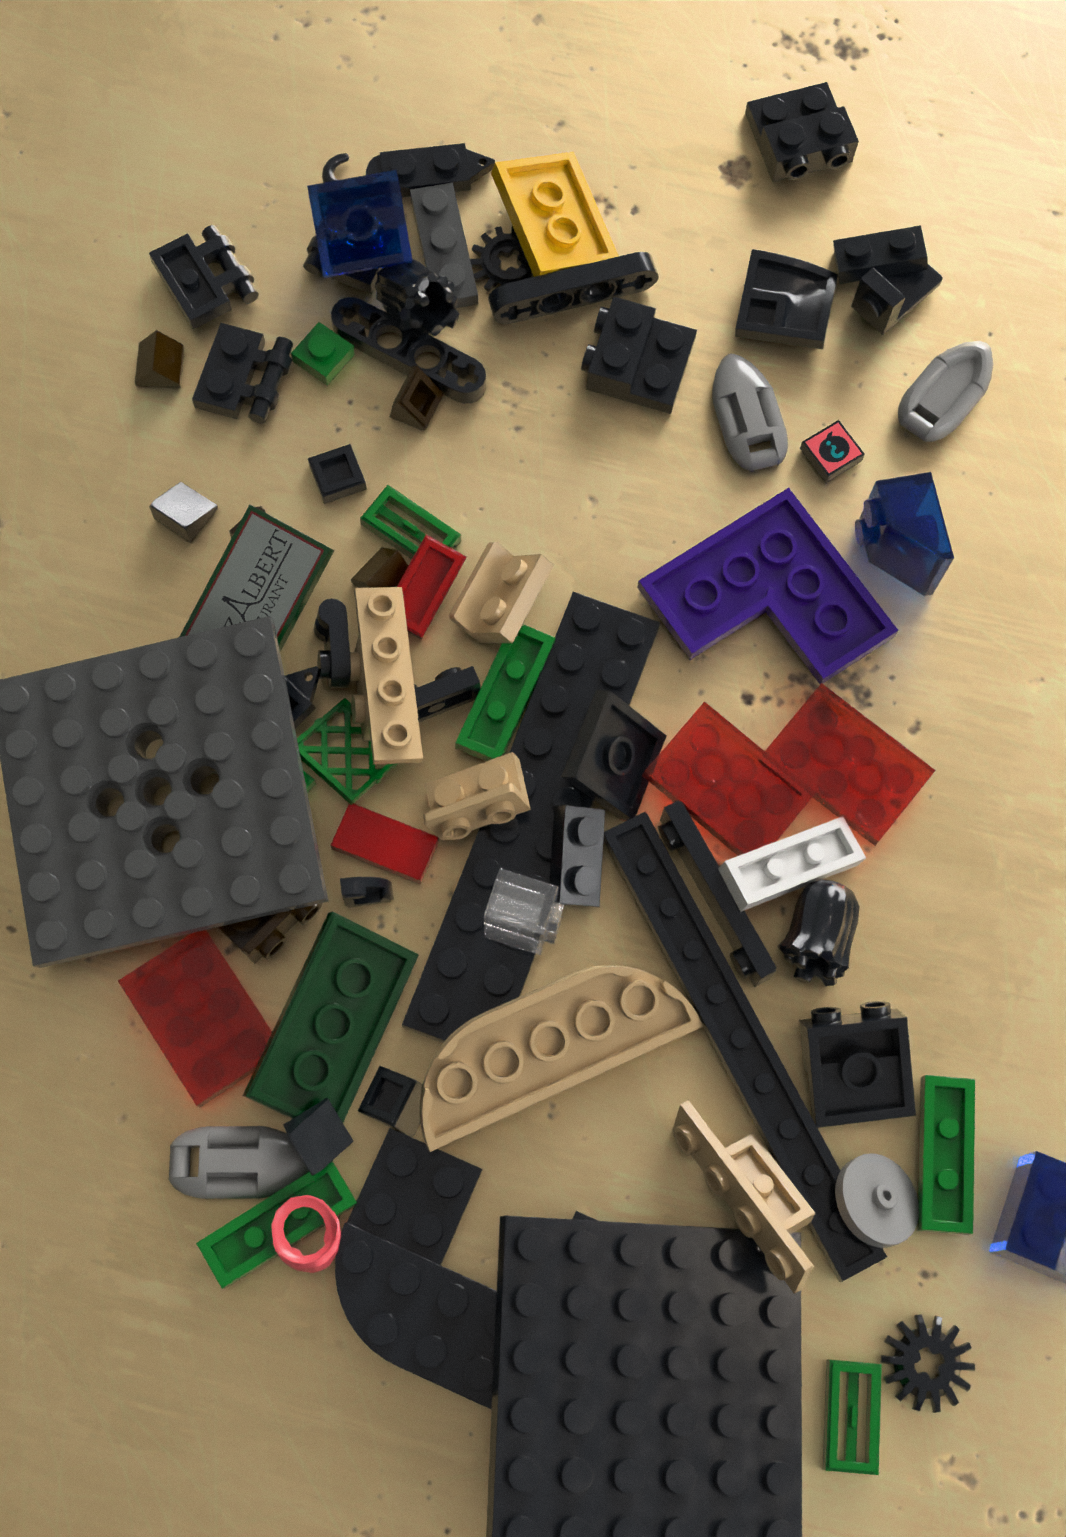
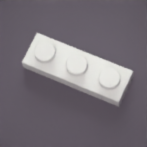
(791, 863)

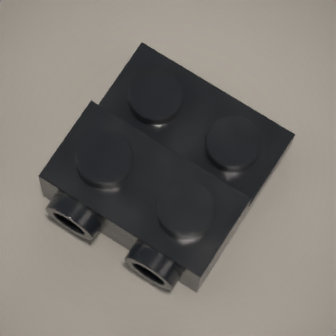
(802, 132)
(637, 356)
(858, 1064)

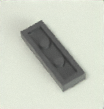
(444, 239)

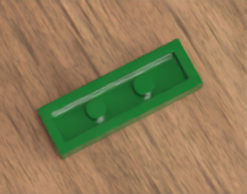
(505, 694)
(946, 1155)
(248, 1239)

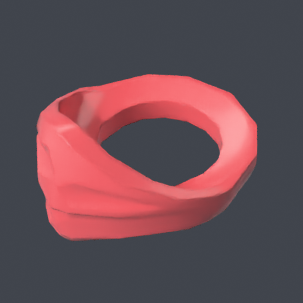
(293, 1257)

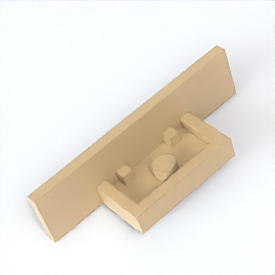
(384, 678)
(756, 1191)

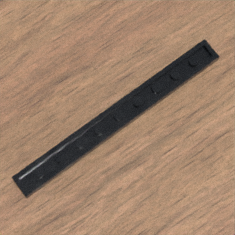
(737, 1037)

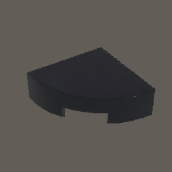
(365, 891)

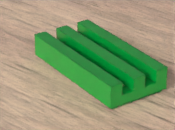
(389, 494)
(831, 1417)

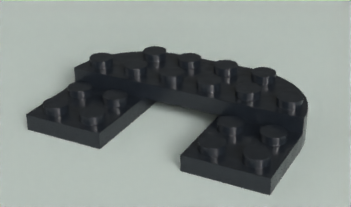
(394, 1276)

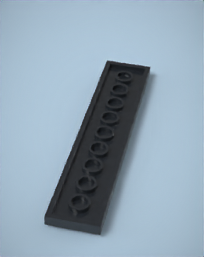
(465, 971)

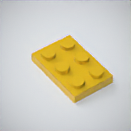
(553, 212)

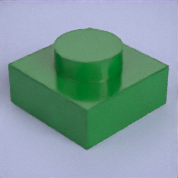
(323, 353)

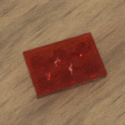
(850, 763)
(728, 782)
(199, 1015)

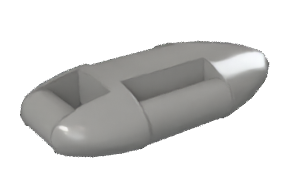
(947, 391)
(748, 413)
(234, 1162)

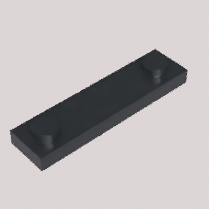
(749, 954)

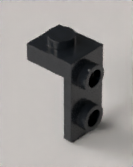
(888, 299)

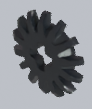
(490, 263)
(908, 1354)

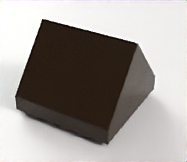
(159, 361)
(416, 400)
(382, 570)

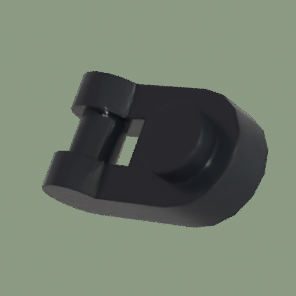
(332, 628)

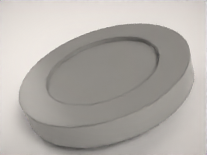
(877, 1200)

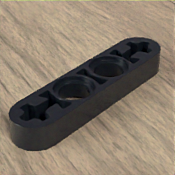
(573, 287)
(411, 346)

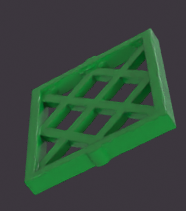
(326, 773)

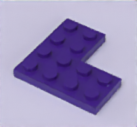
(773, 565)

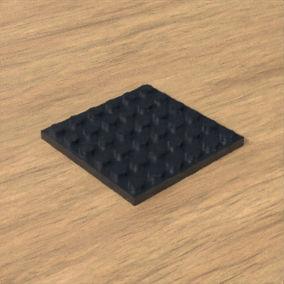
(643, 1384)

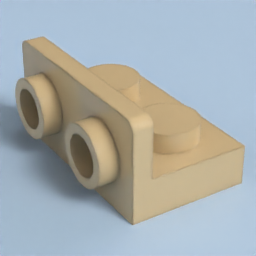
(499, 594)
(476, 798)

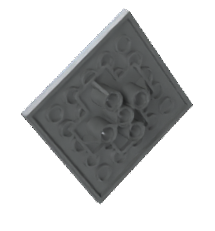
(82, 739)

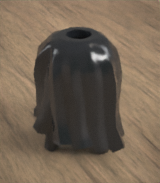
(417, 297)
(822, 932)

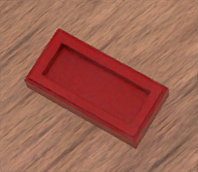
(428, 582)
(385, 843)

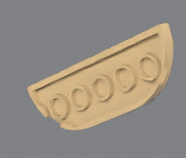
(547, 1046)

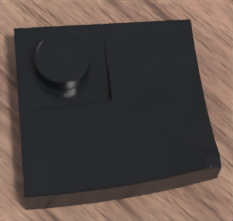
(786, 300)

